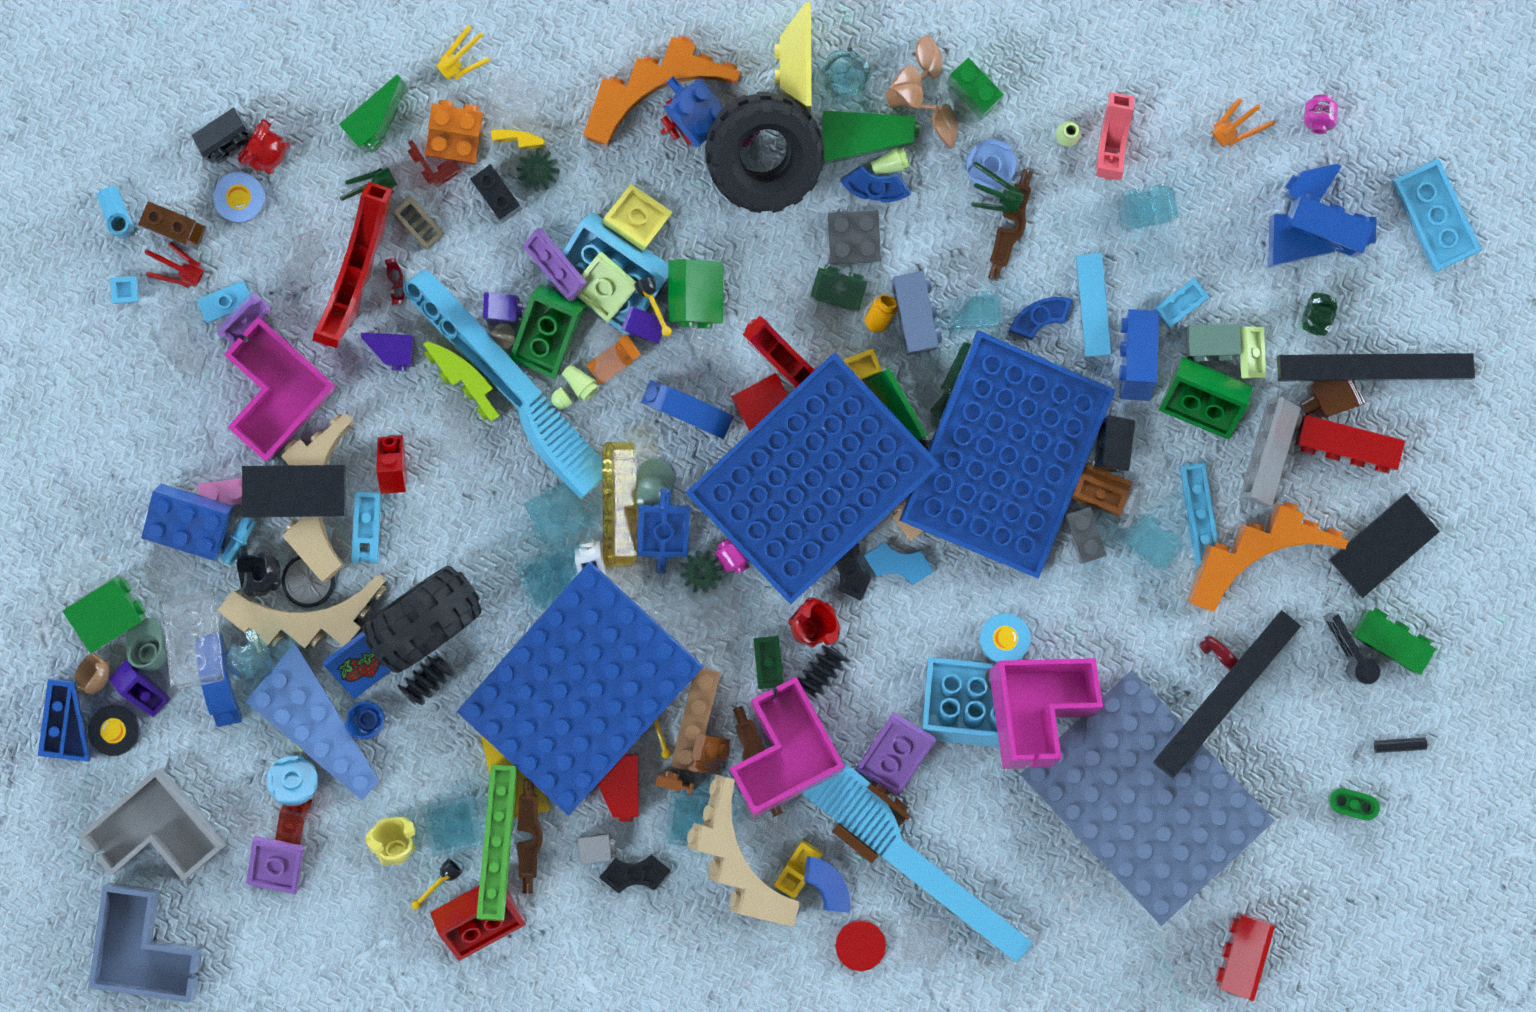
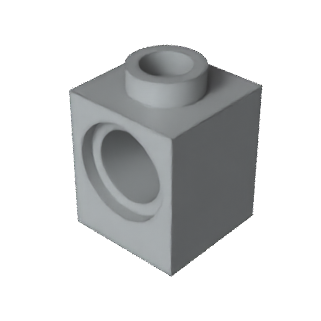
(596, 848)

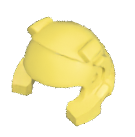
(392, 840)

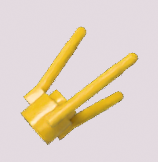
(450, 63)

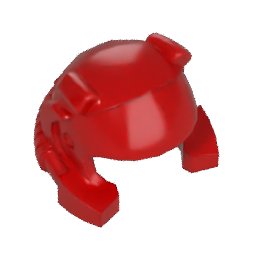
(264, 149)
(814, 623)

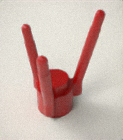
(189, 273)

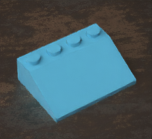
(594, 237)
(959, 703)

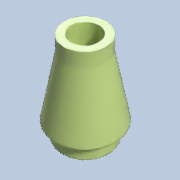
(1066, 139)
(891, 162)
(581, 383)

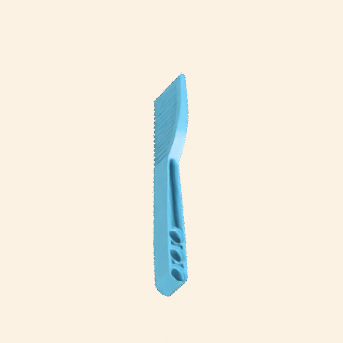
(547, 431)
(872, 821)

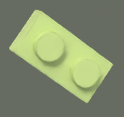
(1252, 352)

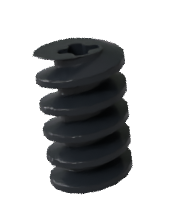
(822, 671)
(427, 679)

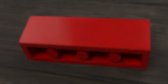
(1349, 443)

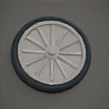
(303, 585)

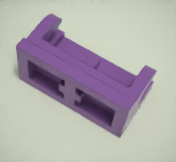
(243, 317)

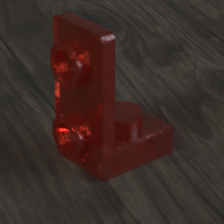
(445, 172)
(292, 822)

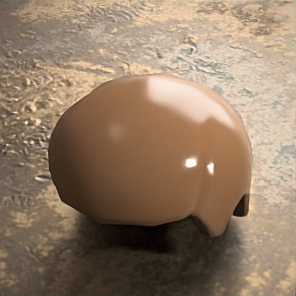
(92, 674)

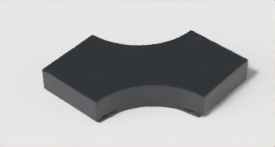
(852, 578)
(647, 872)

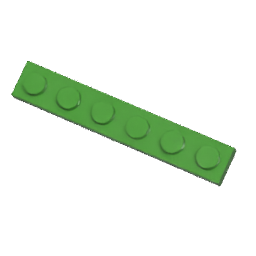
(497, 843)

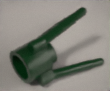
(379, 177)
(1009, 199)

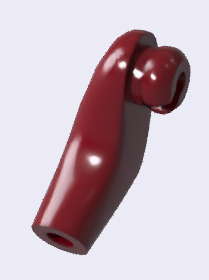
(1224, 655)

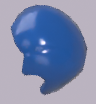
(365, 720)

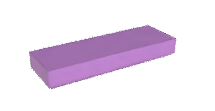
(555, 264)

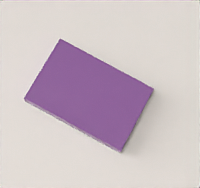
(895, 754)

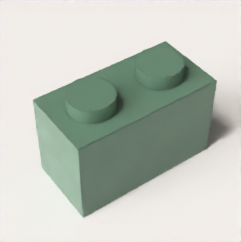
(1213, 341)

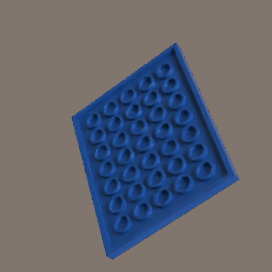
(1008, 454)
(812, 478)
(579, 688)

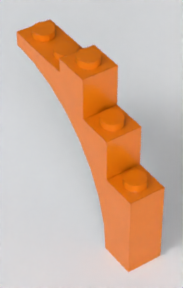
(617, 100)
(1283, 530)

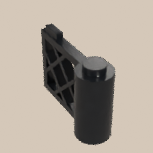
(1358, 668)

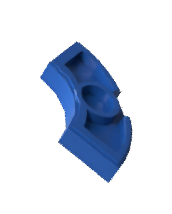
(875, 187)
(1039, 314)
(828, 883)

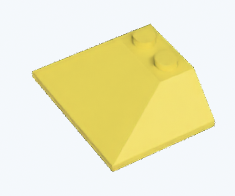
(795, 59)

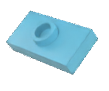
(223, 301)
(1181, 303)

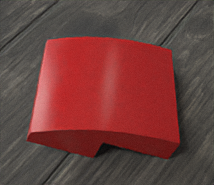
(759, 400)

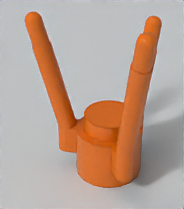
(1226, 132)

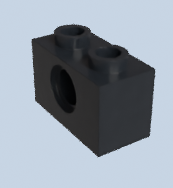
(496, 193)

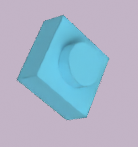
(124, 289)

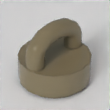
(504, 336)

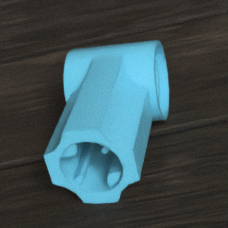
(114, 211)

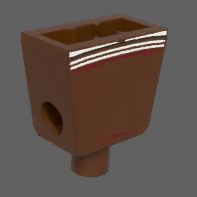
(1332, 397)

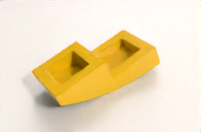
(525, 140)
(792, 876)

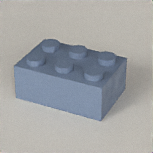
(916, 312)

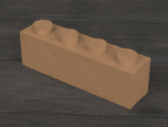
(695, 716)

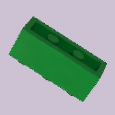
(1393, 640)

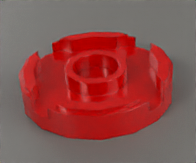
(860, 945)

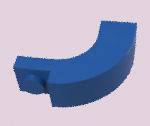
(687, 409)
(220, 696)

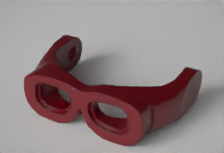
(391, 266)

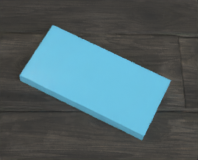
(1436, 215)

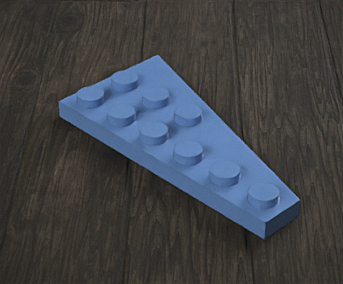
(306, 715)

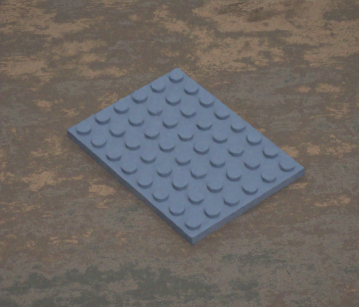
(1146, 828)

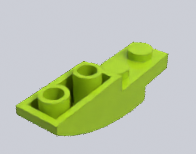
(457, 370)

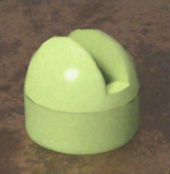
(561, 399)

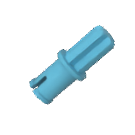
(238, 539)

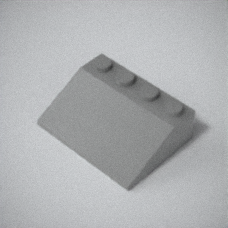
(1270, 452)

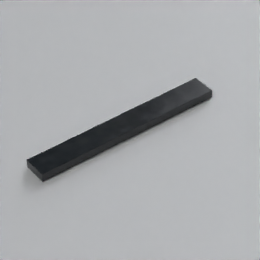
(1375, 367)
(1226, 694)

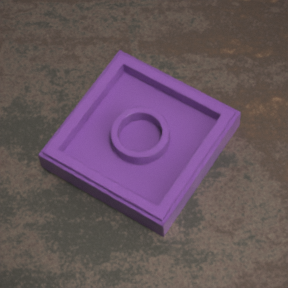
(275, 865)

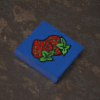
(355, 666)

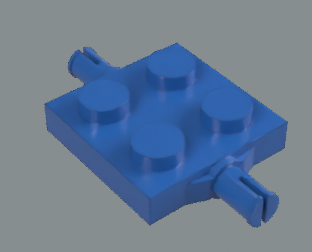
(693, 109)
(663, 530)

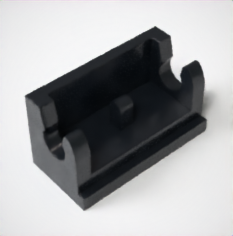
(1114, 444)

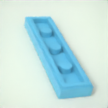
(1093, 305)
(1199, 508)

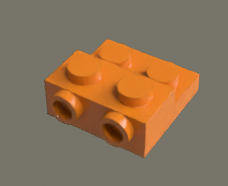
(454, 132)

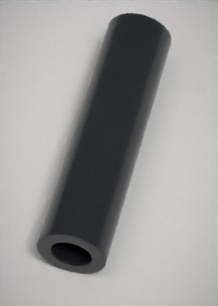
(1400, 745)

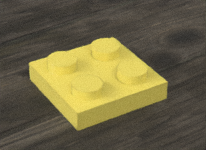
(637, 217)

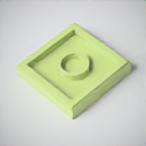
(606, 287)

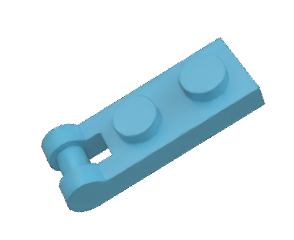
(366, 526)

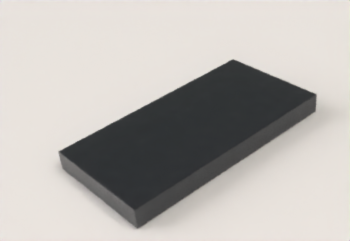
(294, 491)
(1384, 545)

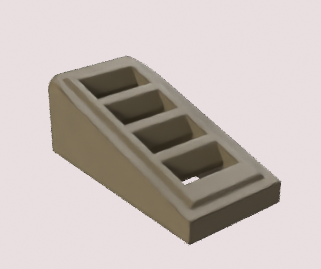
(424, 216)

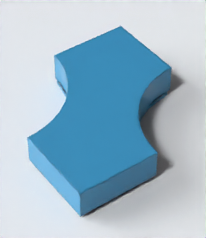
(910, 566)

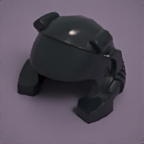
(257, 573)

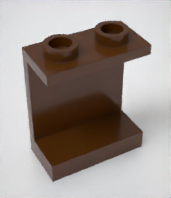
(172, 225)
(899, 811)

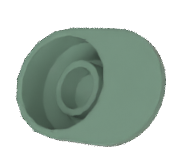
(650, 478)
(146, 646)

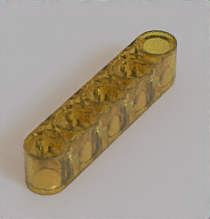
(619, 504)

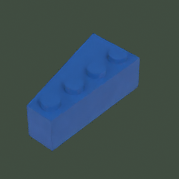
(1290, 248)

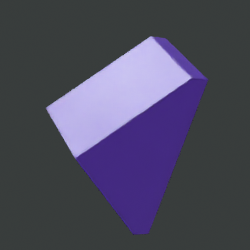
(643, 325)

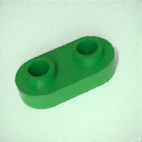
(1353, 803)

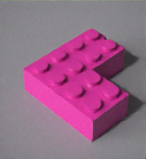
(288, 394)
(1031, 697)
(798, 756)

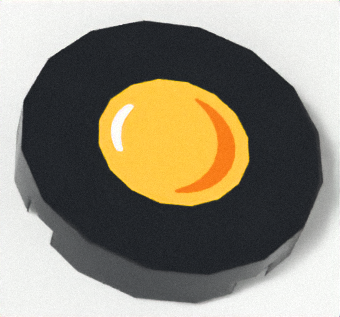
(113, 730)

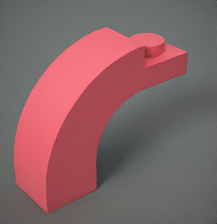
(1114, 136)

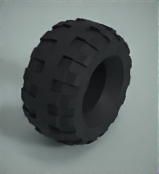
(773, 188)
(422, 619)

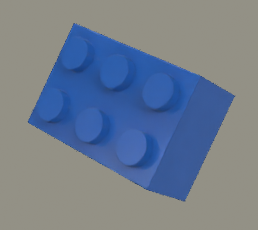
(1328, 225)
(187, 522)

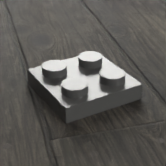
(854, 237)

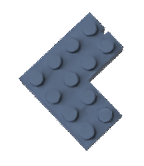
(127, 956)

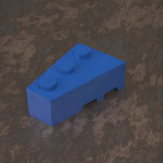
(1139, 354)
(62, 723)

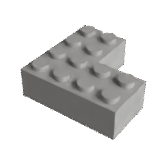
(155, 815)

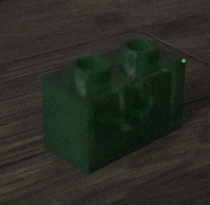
(824, 292)

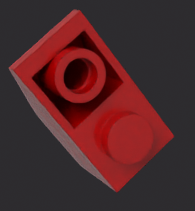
(391, 464)

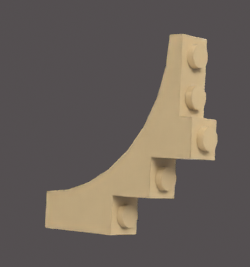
(309, 534)
(303, 627)
(729, 867)

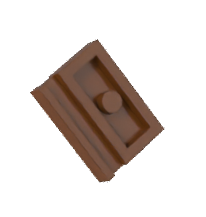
(1102, 490)
(709, 754)
(671, 780)

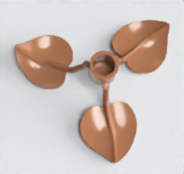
(908, 90)

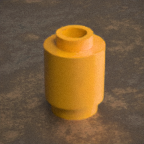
(881, 313)

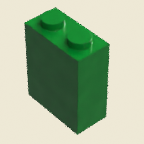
(974, 88)
(695, 293)
(105, 613)

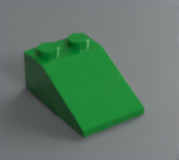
(371, 120)
(547, 331)

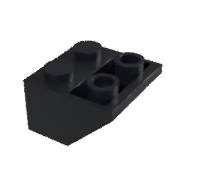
(222, 136)

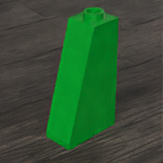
(861, 134)

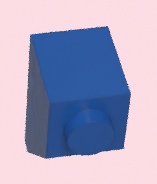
(1311, 182)

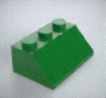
(889, 392)
(1206, 398)

